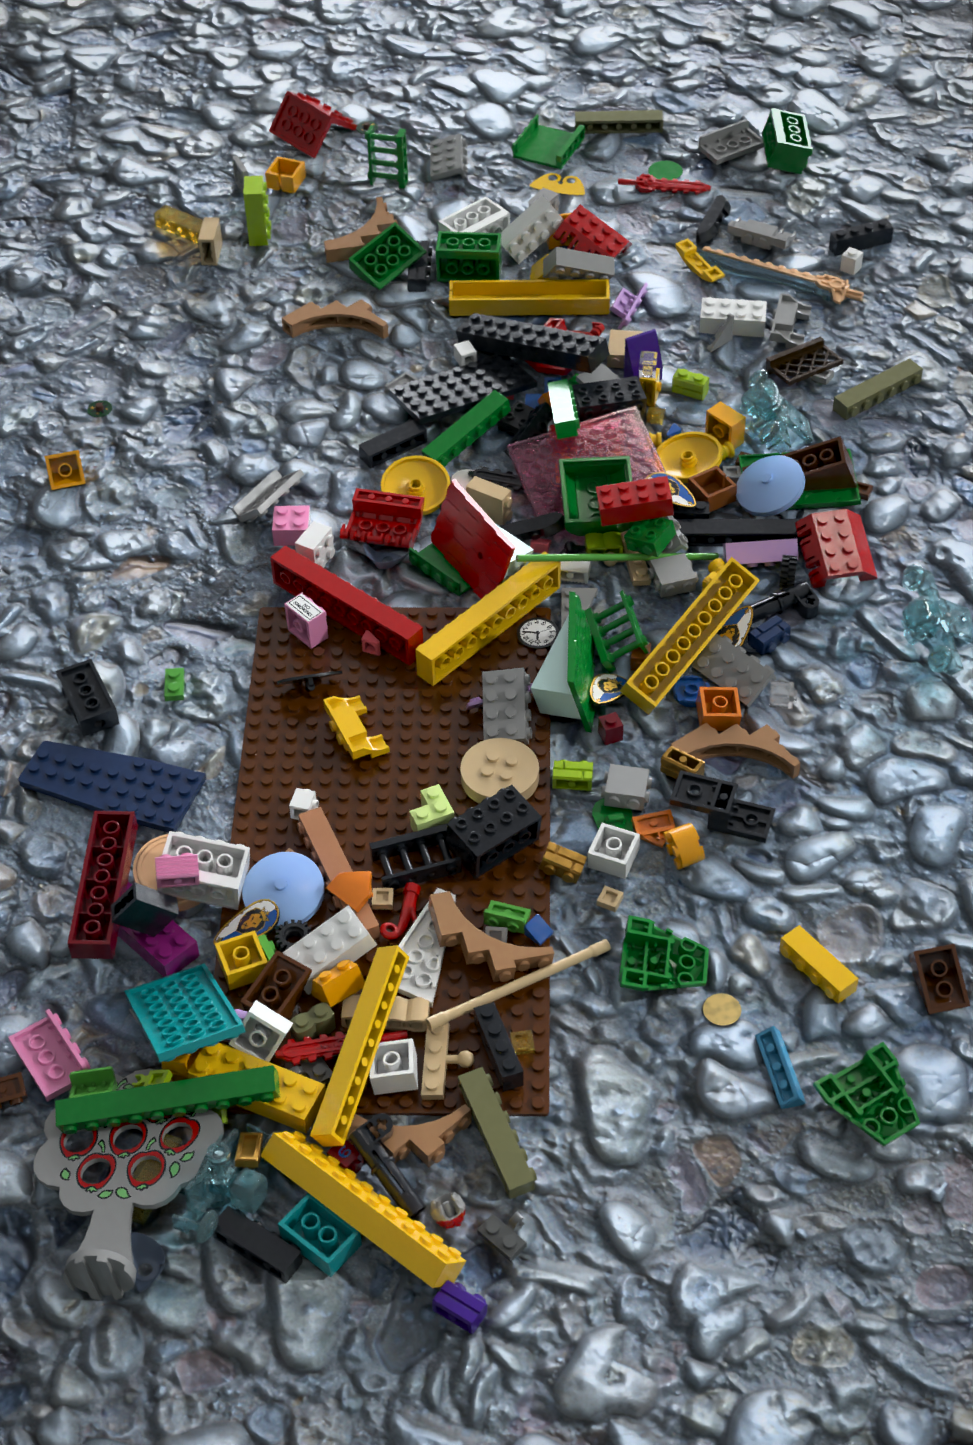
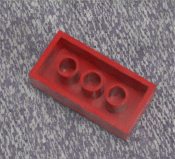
(634, 501)

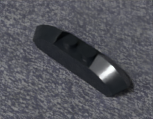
(711, 223)
(535, 527)

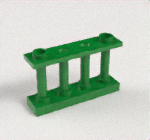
(400, 151)
(599, 632)

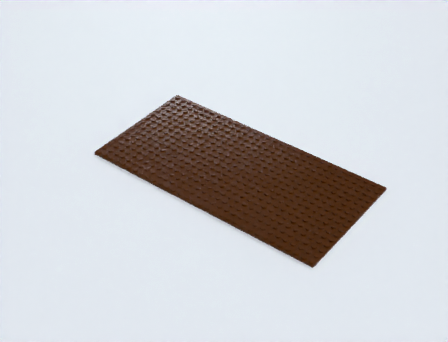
(370, 801)

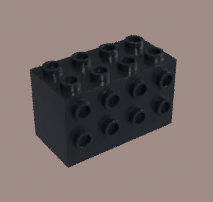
(609, 396)
(493, 831)

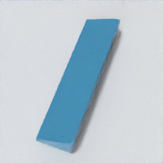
(780, 1068)

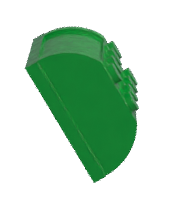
(578, 489)

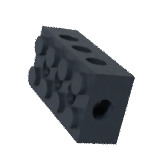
(81, 678)

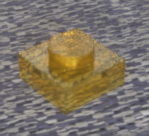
(656, 415)
(522, 1042)

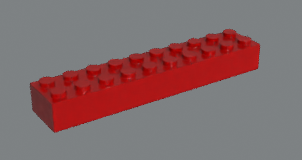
(347, 603)

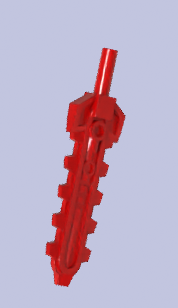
(647, 183)
(323, 1047)

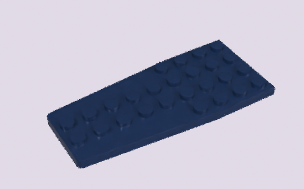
(114, 782)

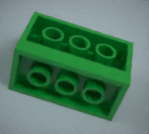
(786, 141)
(468, 256)

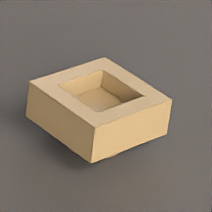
(382, 898)
(610, 898)

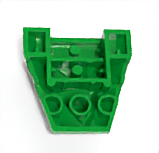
(659, 959)
(872, 1096)

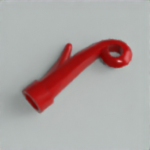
(408, 910)

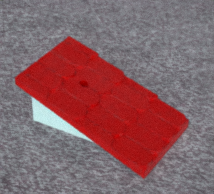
(474, 543)

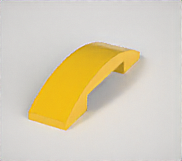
(696, 263)

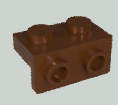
(12, 1089)

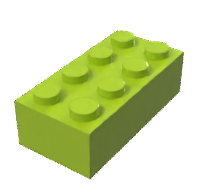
(257, 210)

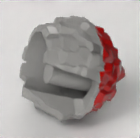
(448, 1210)

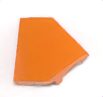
(653, 825)
(352, 888)

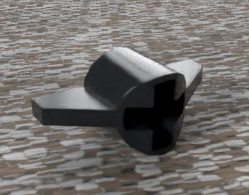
(571, 548)

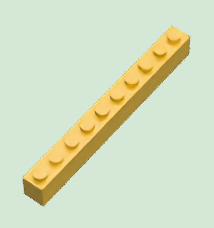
(359, 1047)

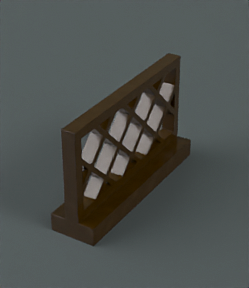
(802, 354)

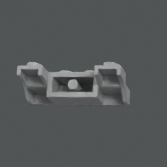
(760, 234)
(784, 320)

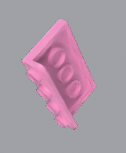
(49, 1055)

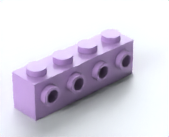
(760, 551)

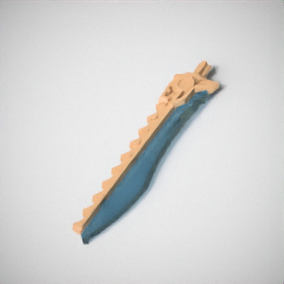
(824, 286)

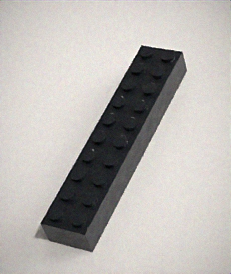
(534, 342)

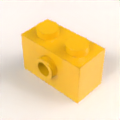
(651, 388)

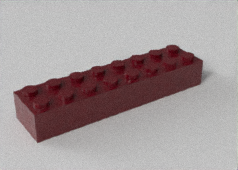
(101, 884)

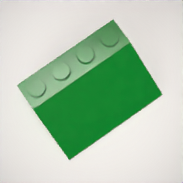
(386, 256)

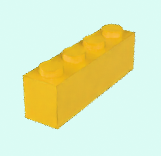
(818, 964)

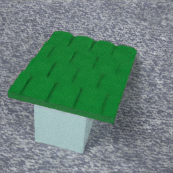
(568, 670)

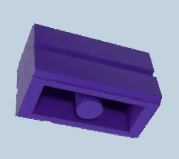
(460, 1306)

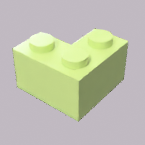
(434, 809)

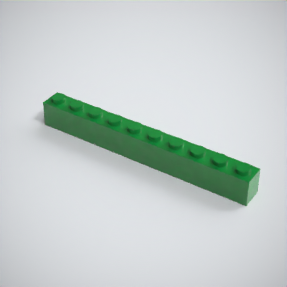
(167, 1099)

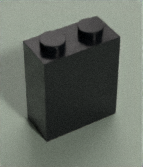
(144, 909)

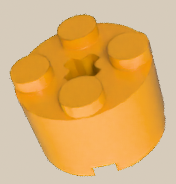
(684, 845)

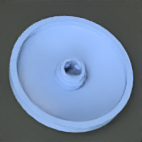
(770, 486)
(288, 881)

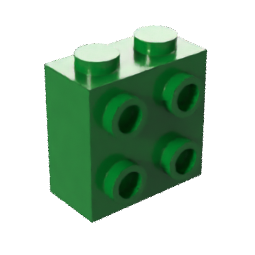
(650, 536)

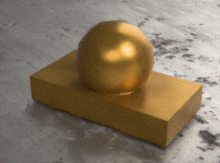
(249, 1150)

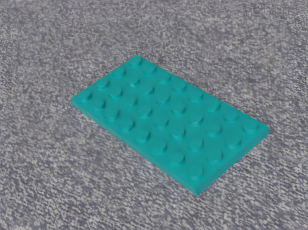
(184, 1012)

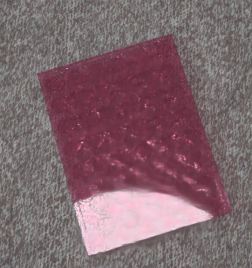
(605, 436)

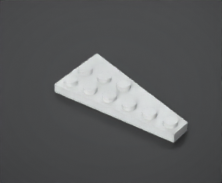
(425, 957)

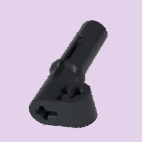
(794, 596)
(368, 1146)

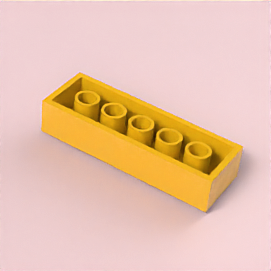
(298, 1098)

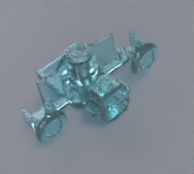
(772, 414)
(929, 615)
(219, 1184)

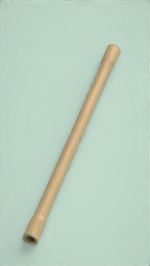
(445, 1016)

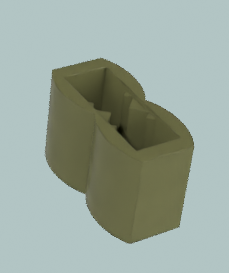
(316, 1021)

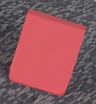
(540, 545)
(370, 643)

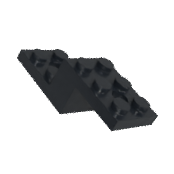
(723, 808)

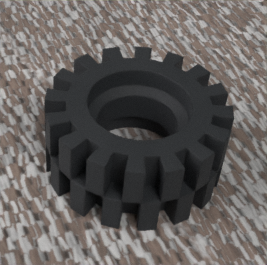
(788, 571)
(288, 931)

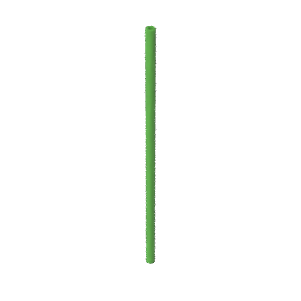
(608, 557)

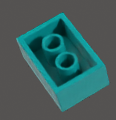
(320, 1234)

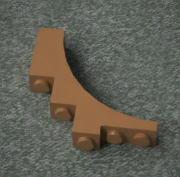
(344, 247)
(313, 317)
(760, 745)
(477, 946)
(424, 1140)

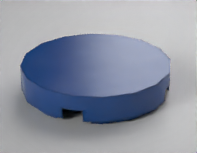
(686, 690)

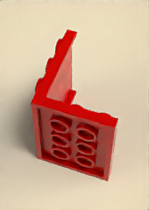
(306, 122)

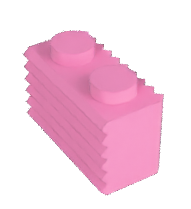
(177, 870)

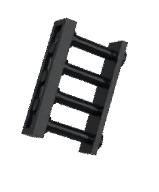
(411, 842)

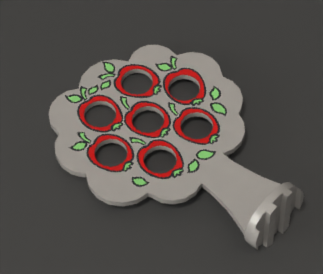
(105, 1257)

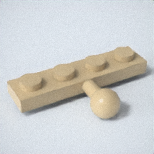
(637, 569)
(436, 1062)

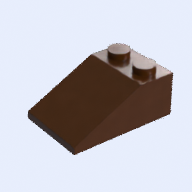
(939, 978)
(278, 985)

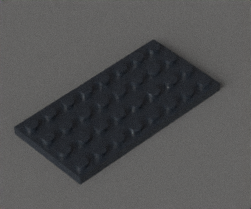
(461, 388)

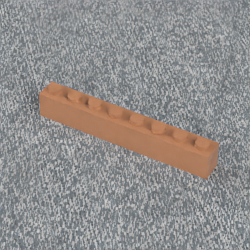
(331, 860)

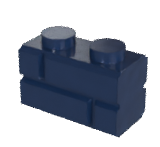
(769, 635)

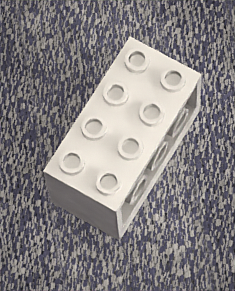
(479, 217)
(220, 869)

